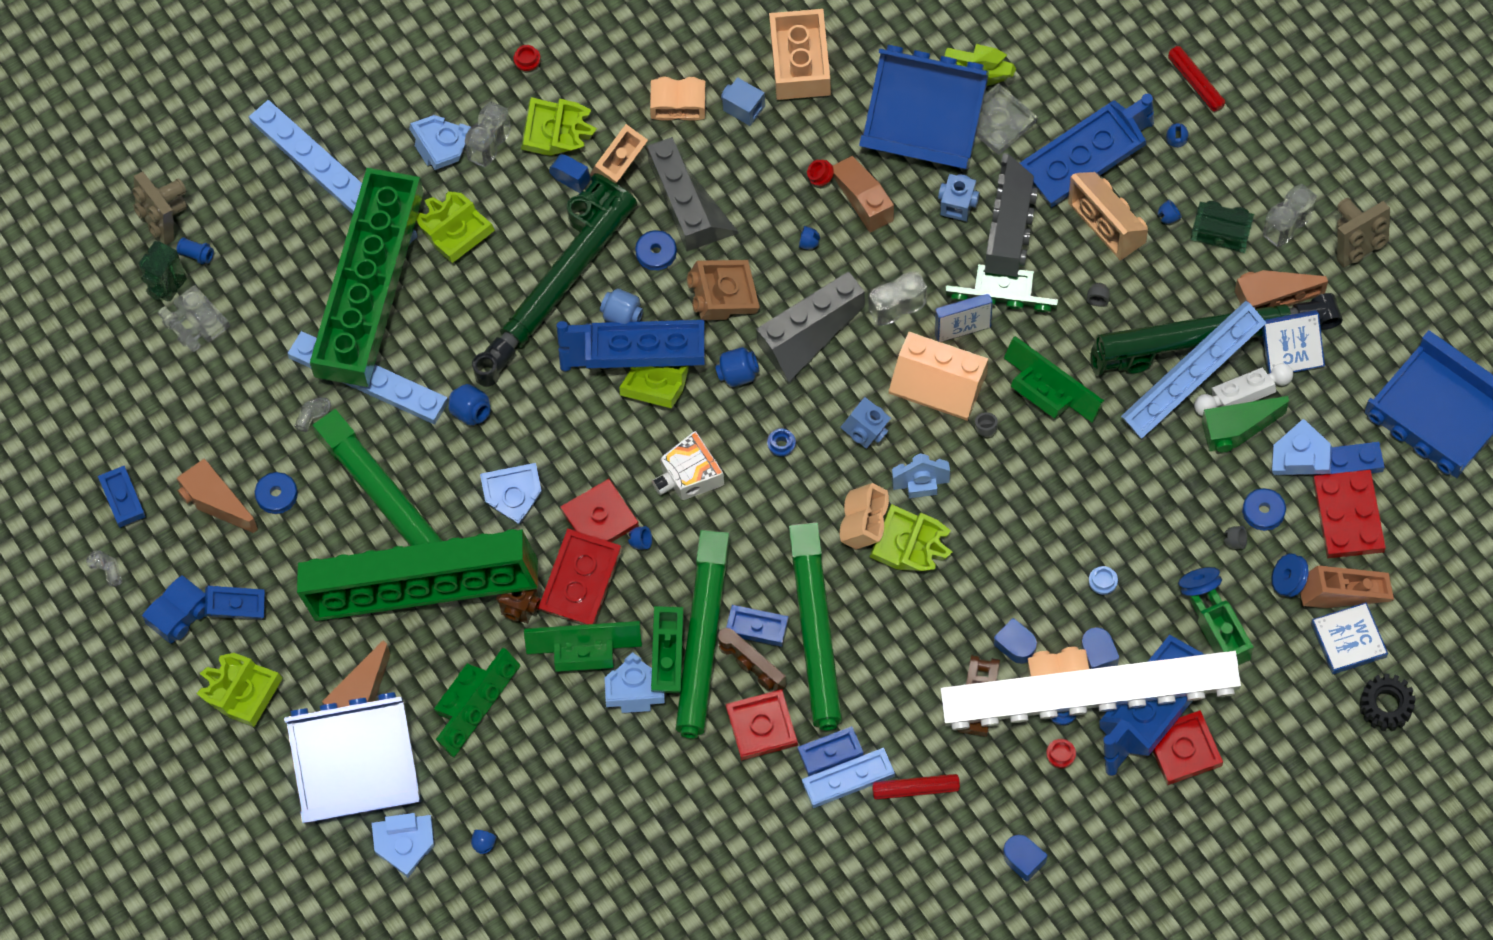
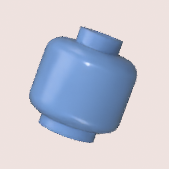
(621, 307)

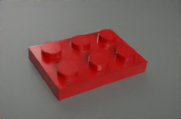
(1349, 514)
(580, 577)

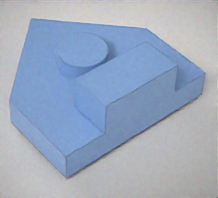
(438, 140)
(1302, 452)
(921, 476)
(512, 490)
(631, 687)
(403, 840)

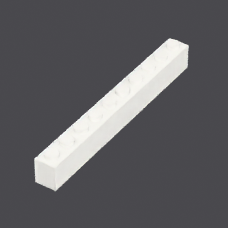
(1091, 689)

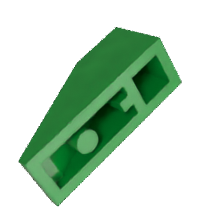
(1234, 424)
(667, 649)

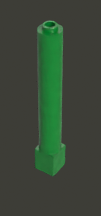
(343, 445)
(815, 626)
(702, 632)

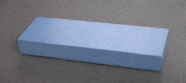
(848, 777)

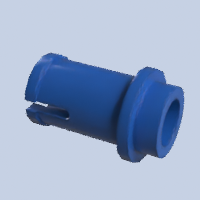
(201, 252)

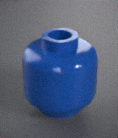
(737, 367)
(469, 404)

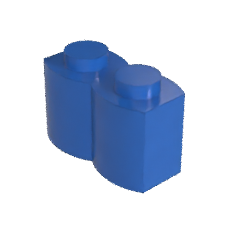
(176, 610)

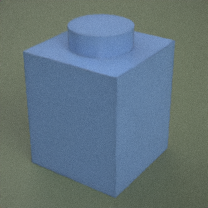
(743, 101)

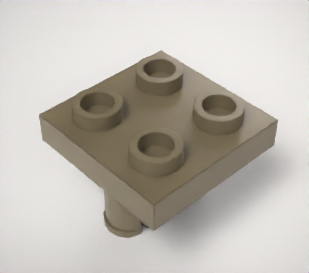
(158, 205)
(1361, 231)

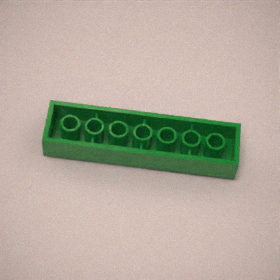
(367, 277)
(418, 575)

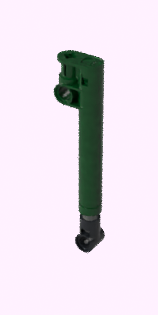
(605, 210)
(1136, 348)

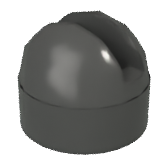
(1098, 295)
(986, 424)
(1236, 537)

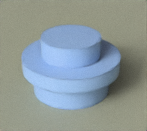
(1103, 580)

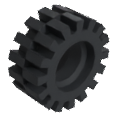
(1392, 686)

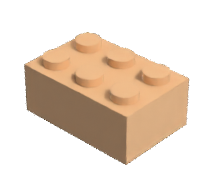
(800, 54)

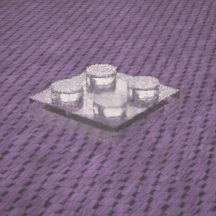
(1003, 119)

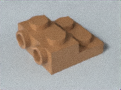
(722, 289)

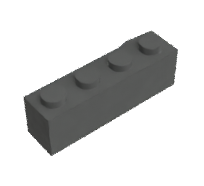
(691, 207)
(1010, 219)
(809, 325)

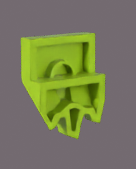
(990, 58)
(555, 126)
(454, 225)
(655, 384)
(910, 541)
(239, 688)

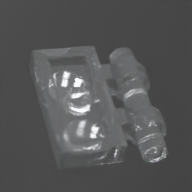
(200, 313)

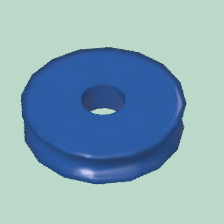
(659, 260)
(279, 503)
(1261, 520)
(1299, 574)
(1200, 581)

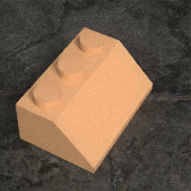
(1106, 214)
(938, 376)

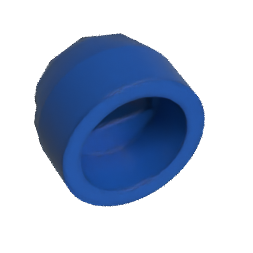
(1171, 135)
(1170, 212)
(809, 238)
(640, 538)
(482, 841)

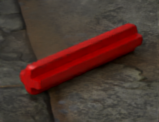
(1196, 78)
(916, 786)

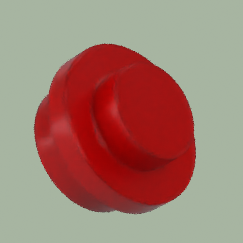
(527, 58)
(820, 172)
(1061, 753)

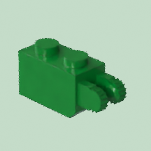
(1222, 627)

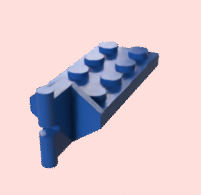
(1090, 147)
(631, 344)
(1143, 727)

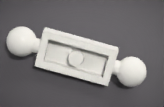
(1245, 388)

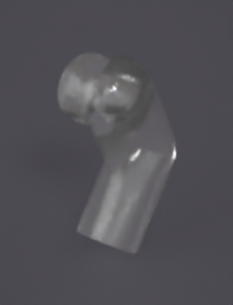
(311, 410)
(101, 560)

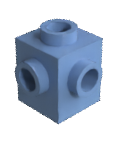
(958, 197)
(866, 423)

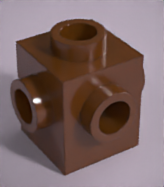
(519, 605)

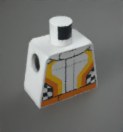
(689, 469)

